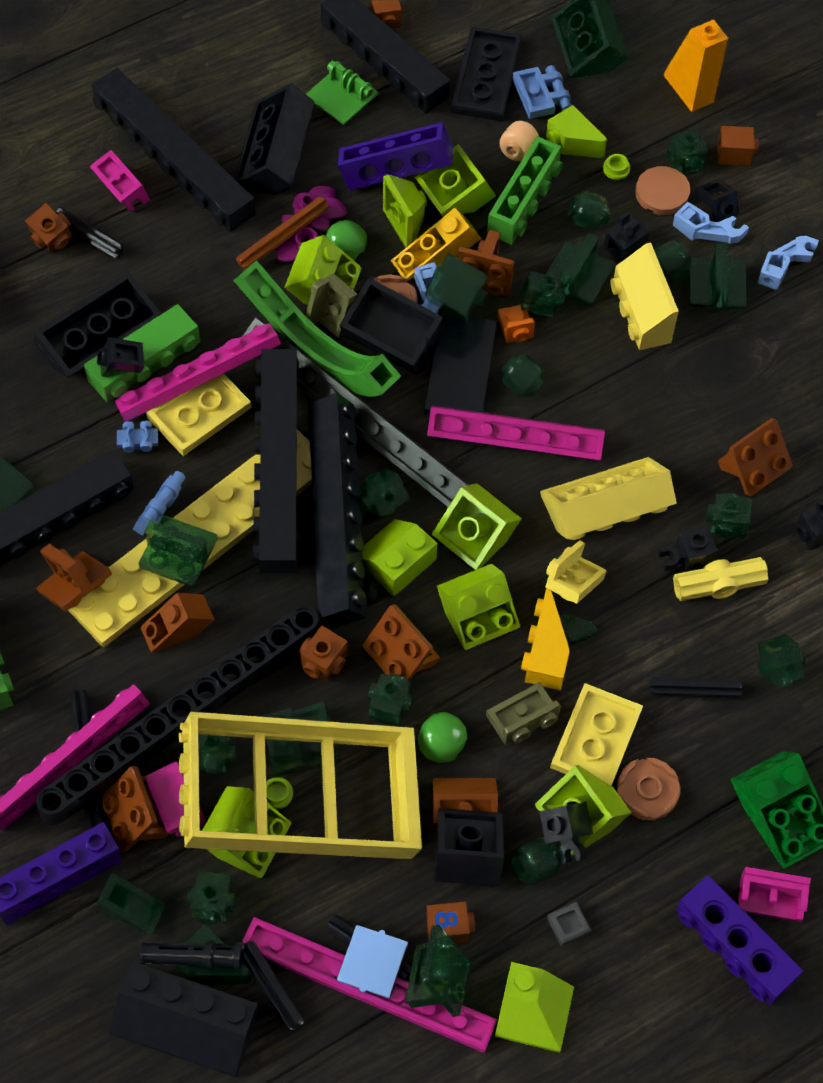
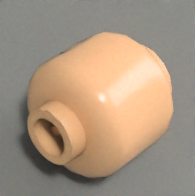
(517, 140)

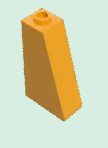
(698, 65)

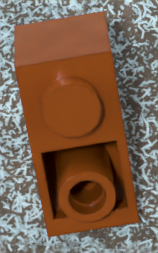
(177, 621)

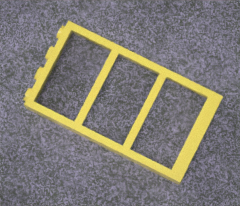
(402, 783)

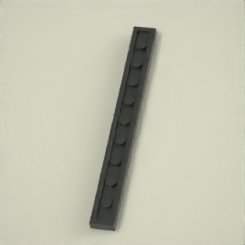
(376, 428)

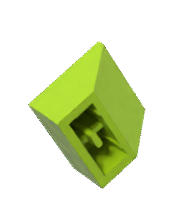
(316, 261)
(479, 606)
(237, 815)

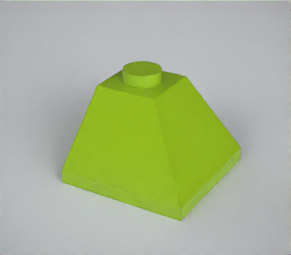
(403, 207)
(603, 802)
(534, 1008)

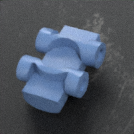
(137, 439)

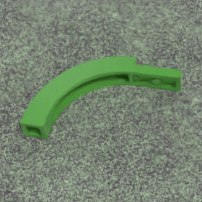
(358, 372)

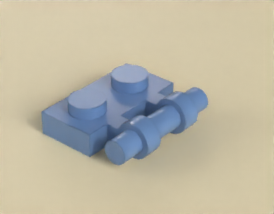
(535, 94)
(157, 506)

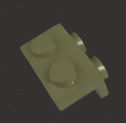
(330, 303)
(523, 713)

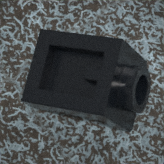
(720, 198)
(120, 355)

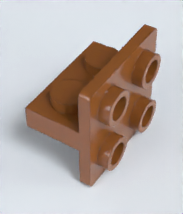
(487, 261)
(758, 457)
(71, 577)
(399, 645)
(132, 810)

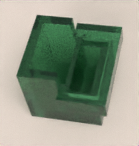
(457, 288)

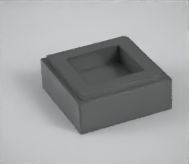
(568, 924)

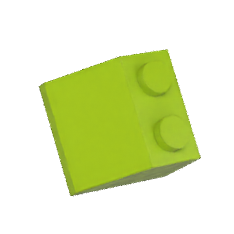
(456, 185)
(476, 525)
(398, 555)

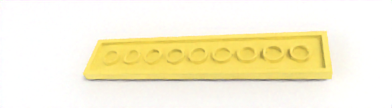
(222, 510)

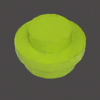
(616, 167)
(278, 792)

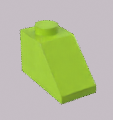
(576, 134)

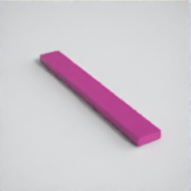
(324, 965)

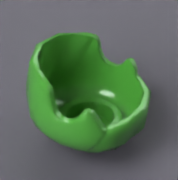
(348, 237)
(442, 737)

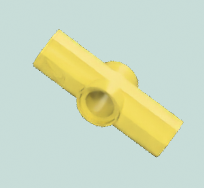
(720, 579)

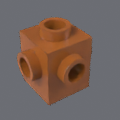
(49, 228)
(323, 654)

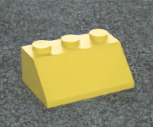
(645, 298)

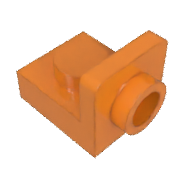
(515, 324)

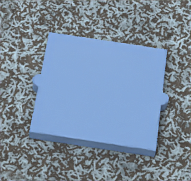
(372, 961)

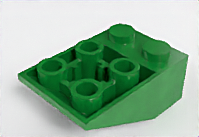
(783, 806)

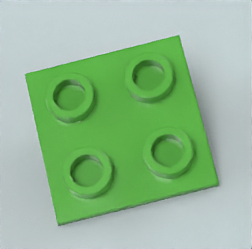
(342, 93)

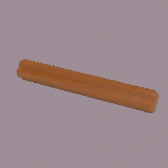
(283, 232)

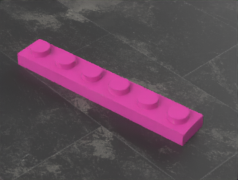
(197, 372)
(516, 432)
(76, 749)

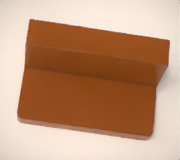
(465, 794)

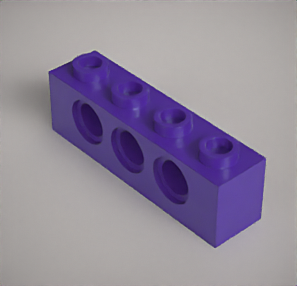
(396, 155)
(57, 872)
(711, 898)

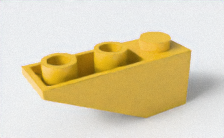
(434, 245)
(549, 648)

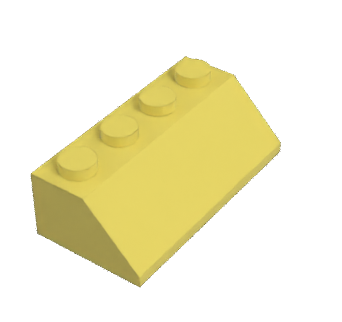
(609, 498)

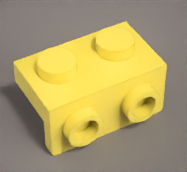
(573, 575)

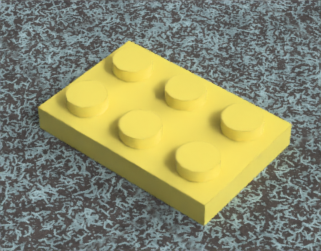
(199, 413)
(597, 733)

